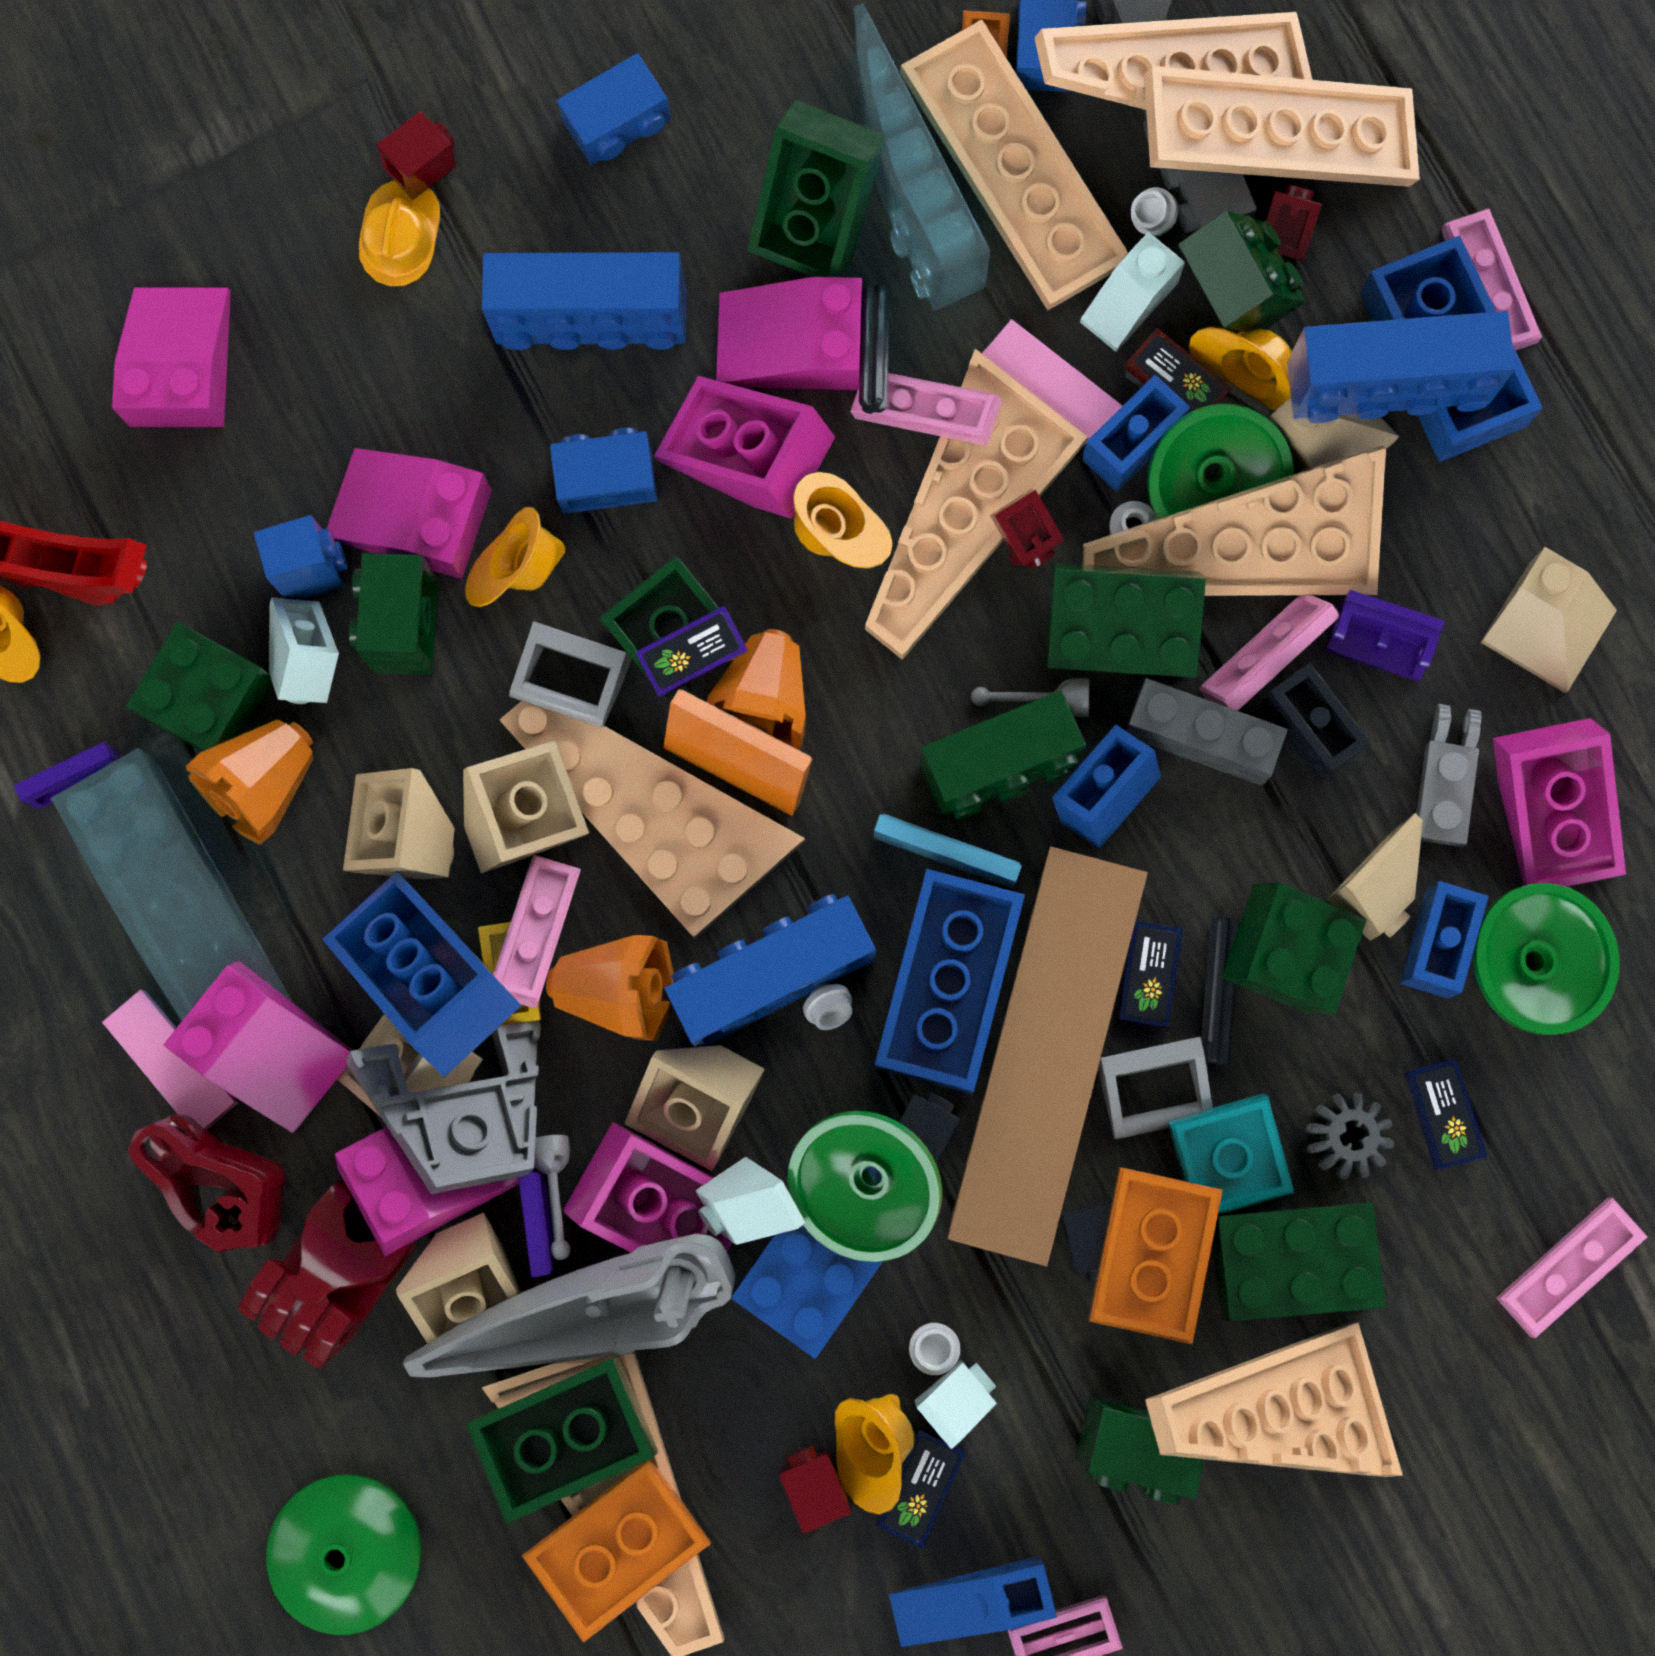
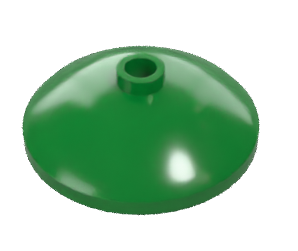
(1234, 437)
(1571, 952)
(850, 1207)
(378, 1546)

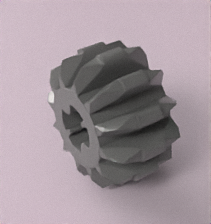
(1364, 1147)

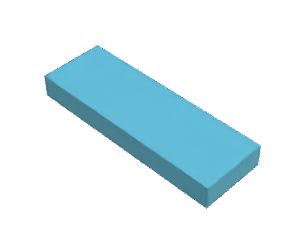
(947, 850)

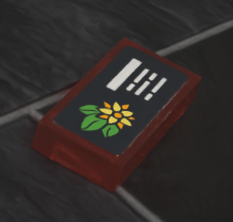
(1178, 370)

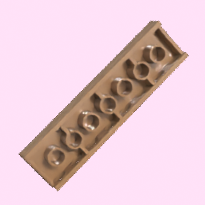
(1047, 1056)

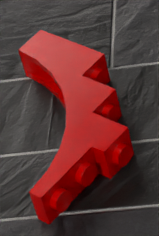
(71, 565)

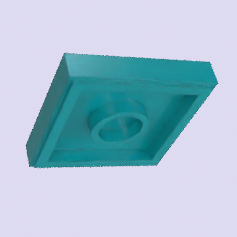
(1233, 1151)

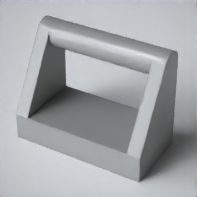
(577, 647)
(1150, 1059)

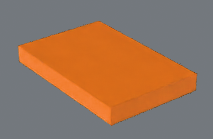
(736, 752)
(1155, 1255)
(616, 1549)

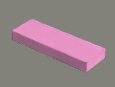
(1496, 272)
(1051, 379)
(936, 409)
(1269, 652)
(536, 928)
(142, 1031)
(1571, 1267)

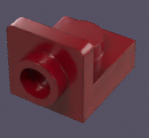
(1293, 219)
(1027, 530)

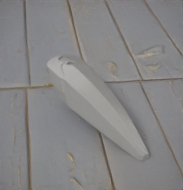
(594, 1312)

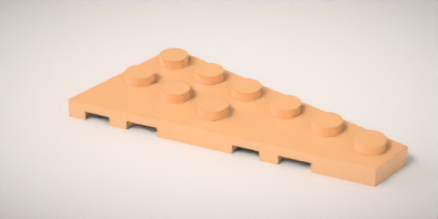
(1113, 57)
(670, 827)
(1288, 1408)

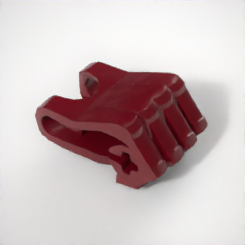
(203, 1160)
(322, 1283)

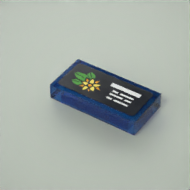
(1150, 975)
(1445, 1114)
(924, 1486)

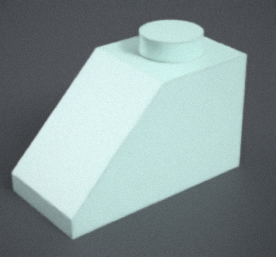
(1133, 291)
(300, 651)
(747, 1204)
(957, 1402)

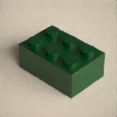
(815, 191)
(1125, 619)
(1002, 756)
(1298, 1262)
(562, 1439)
(1121, 1449)

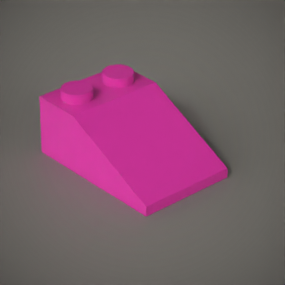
(791, 335)
(173, 358)
(746, 443)
(410, 508)
(1561, 803)
(259, 1047)
(638, 1193)
(395, 1196)

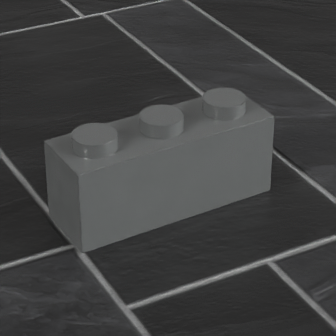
(1206, 732)

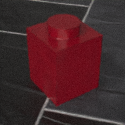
(417, 154)
(814, 1489)

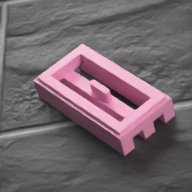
(1066, 1614)

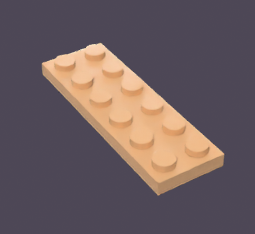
(1280, 127)
(1014, 164)

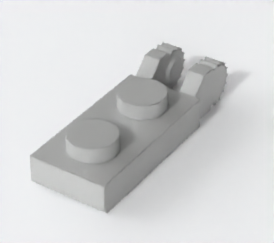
(1448, 780)

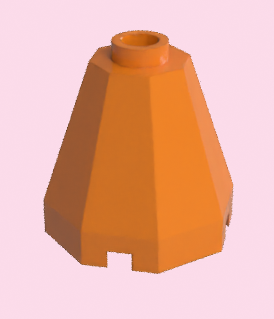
(766, 687)
(254, 776)
(616, 985)

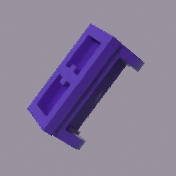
(1384, 635)

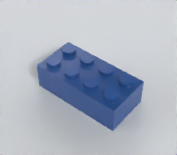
(1446, 284)
(584, 299)
(1400, 366)
(770, 972)
(421, 974)
(949, 981)
(804, 1287)

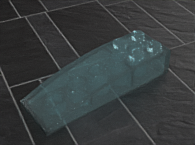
(914, 182)
(160, 879)

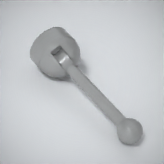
(1075, 691)
(551, 1157)

